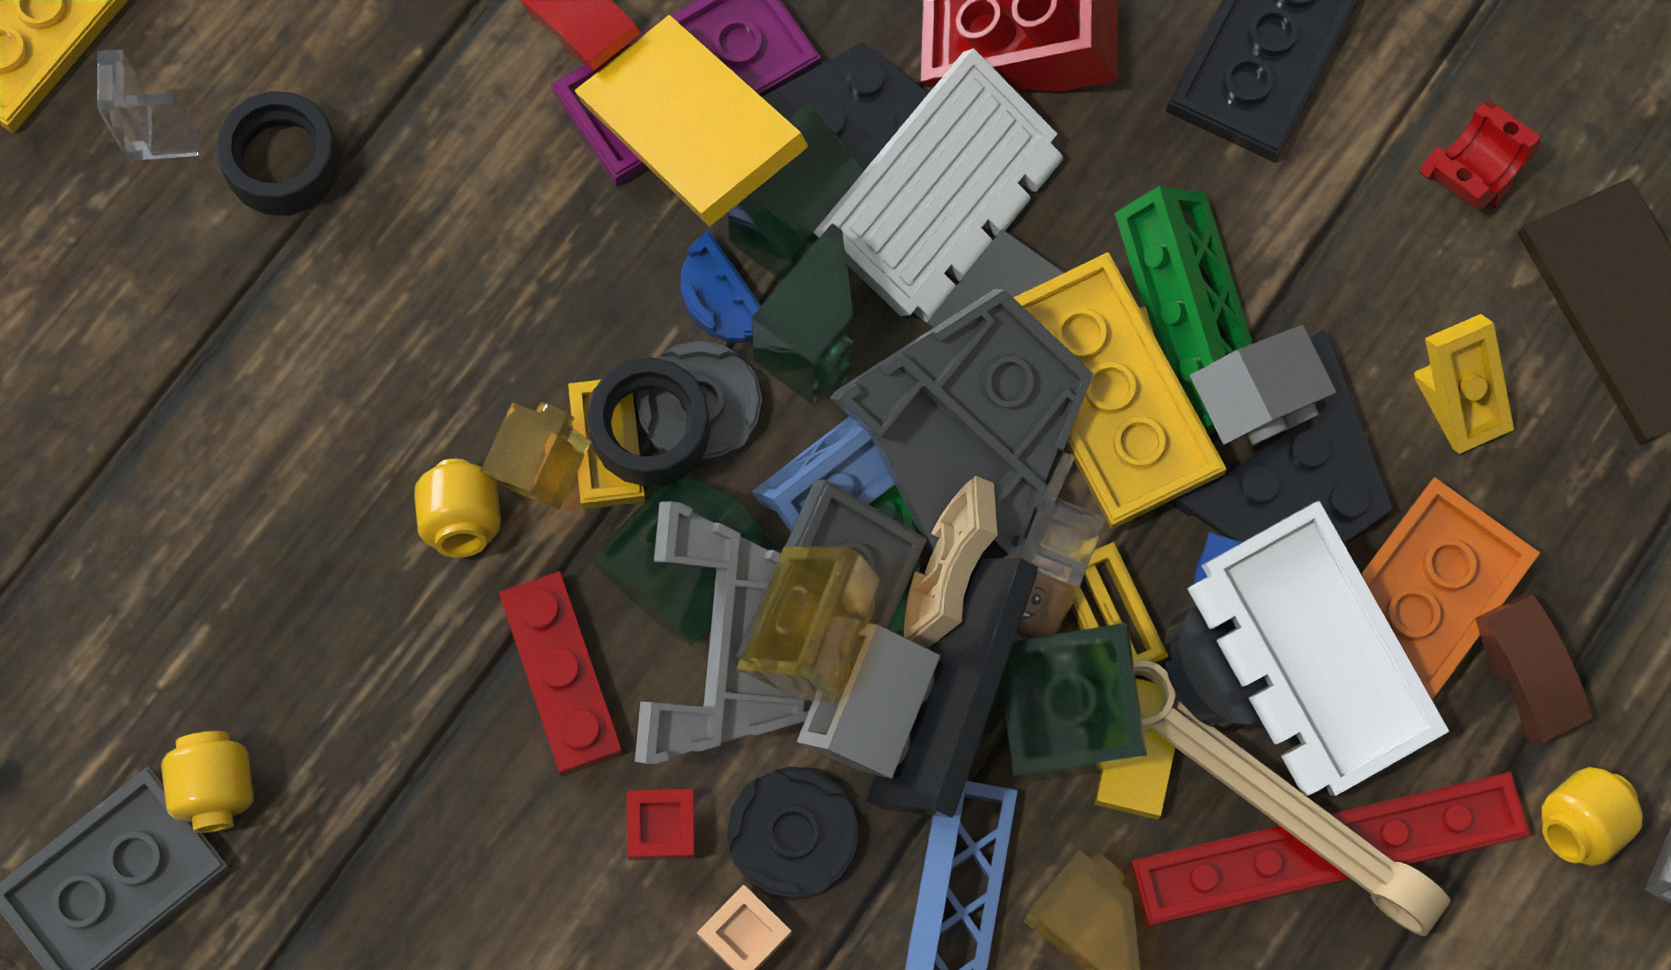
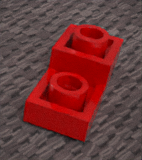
(587, 29)

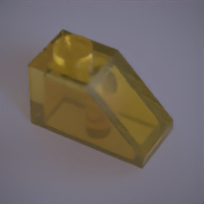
(1088, 915)

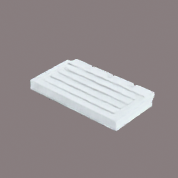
(941, 182)
(1322, 650)

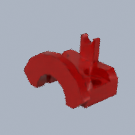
(1484, 157)

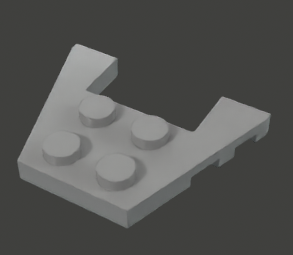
(733, 700)

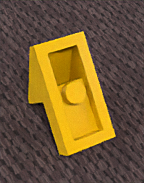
(1466, 384)

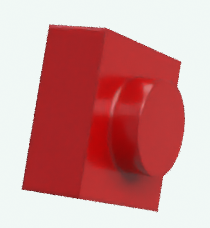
(660, 824)

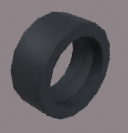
(265, 112)
(641, 375)

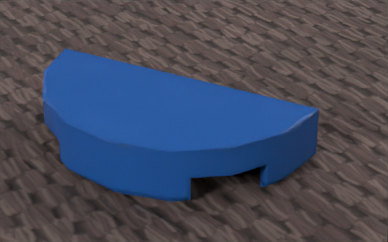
(716, 293)

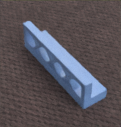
(842, 457)
(936, 876)

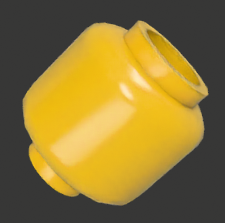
(457, 508)
(207, 781)
(1591, 816)

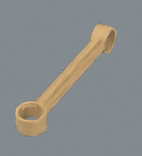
(1394, 886)

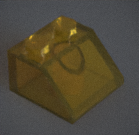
(811, 621)

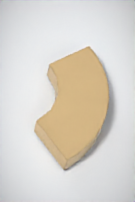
(963, 533)

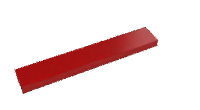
(1278, 864)

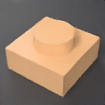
(744, 932)

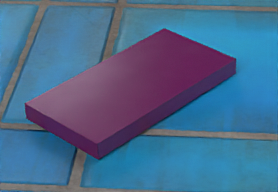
(748, 36)

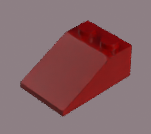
(1026, 41)

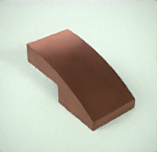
(1531, 655)

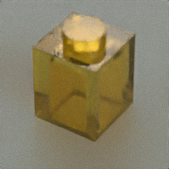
(536, 453)

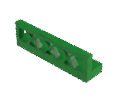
(1170, 284)

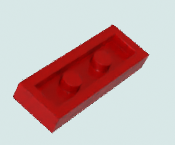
(560, 674)

